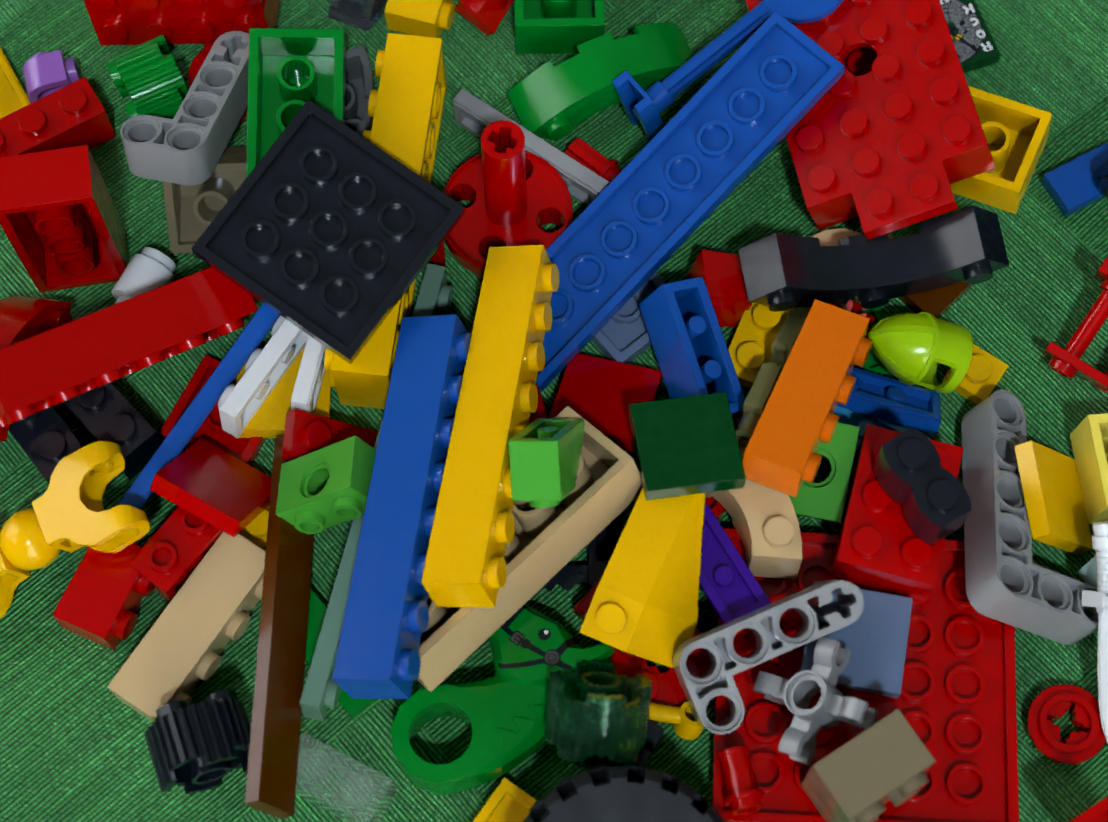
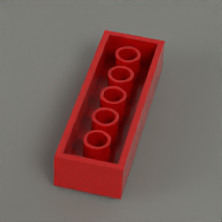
(118, 342)

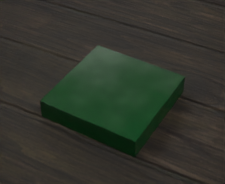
(686, 446)

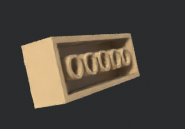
(540, 548)

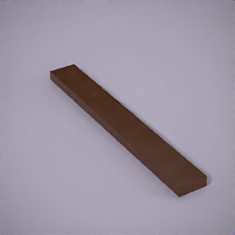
(279, 662)

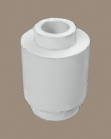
(144, 273)

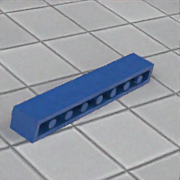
(386, 595)

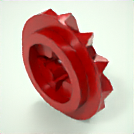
(1085, 715)

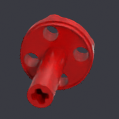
(505, 203)

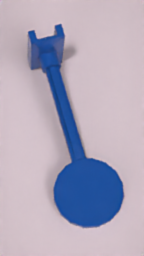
(647, 104)

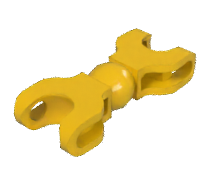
(68, 518)

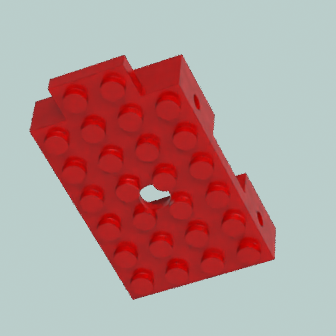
(894, 136)

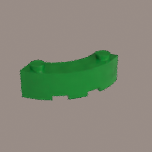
(563, 96)

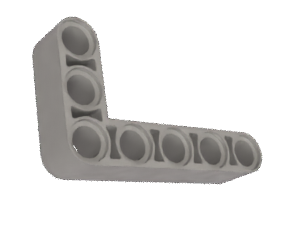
(997, 533)

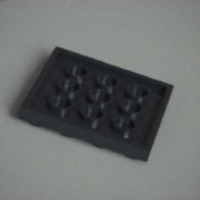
(328, 231)

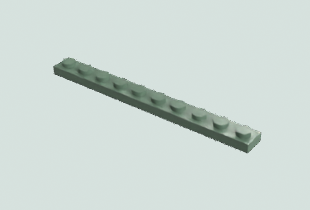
(320, 688)

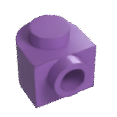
(48, 73)

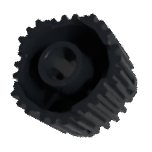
(199, 742)

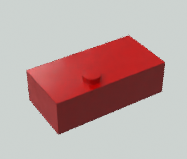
(62, 219)

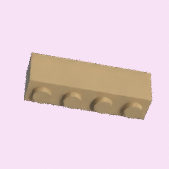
(194, 628)

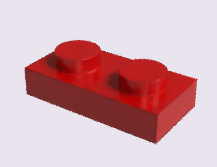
(310, 432)

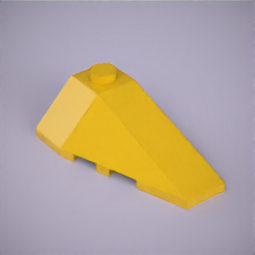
(652, 580)

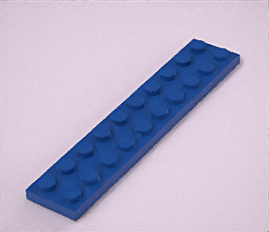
(680, 181)

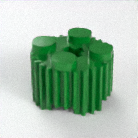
(149, 79)

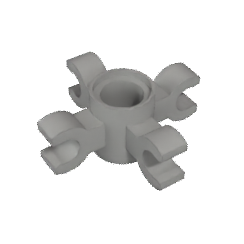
(796, 693)

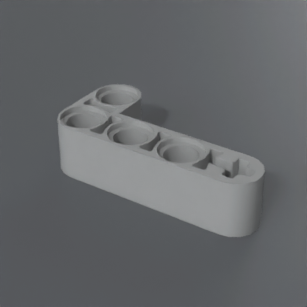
(193, 141)
(769, 644)

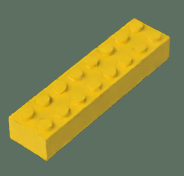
(406, 127)

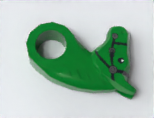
(502, 711)

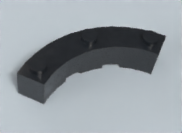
(947, 251)

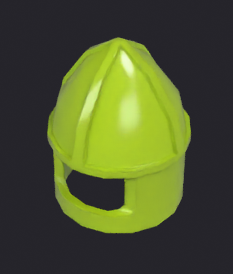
(916, 343)

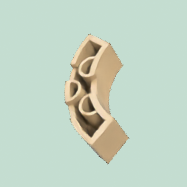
(766, 528)

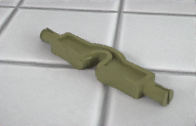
(769, 374)

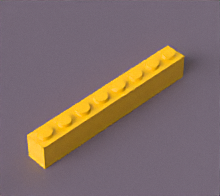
(493, 405)

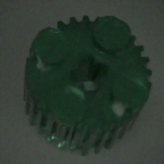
(597, 713)

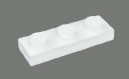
(262, 374)

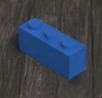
(690, 342)

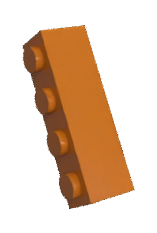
(805, 399)

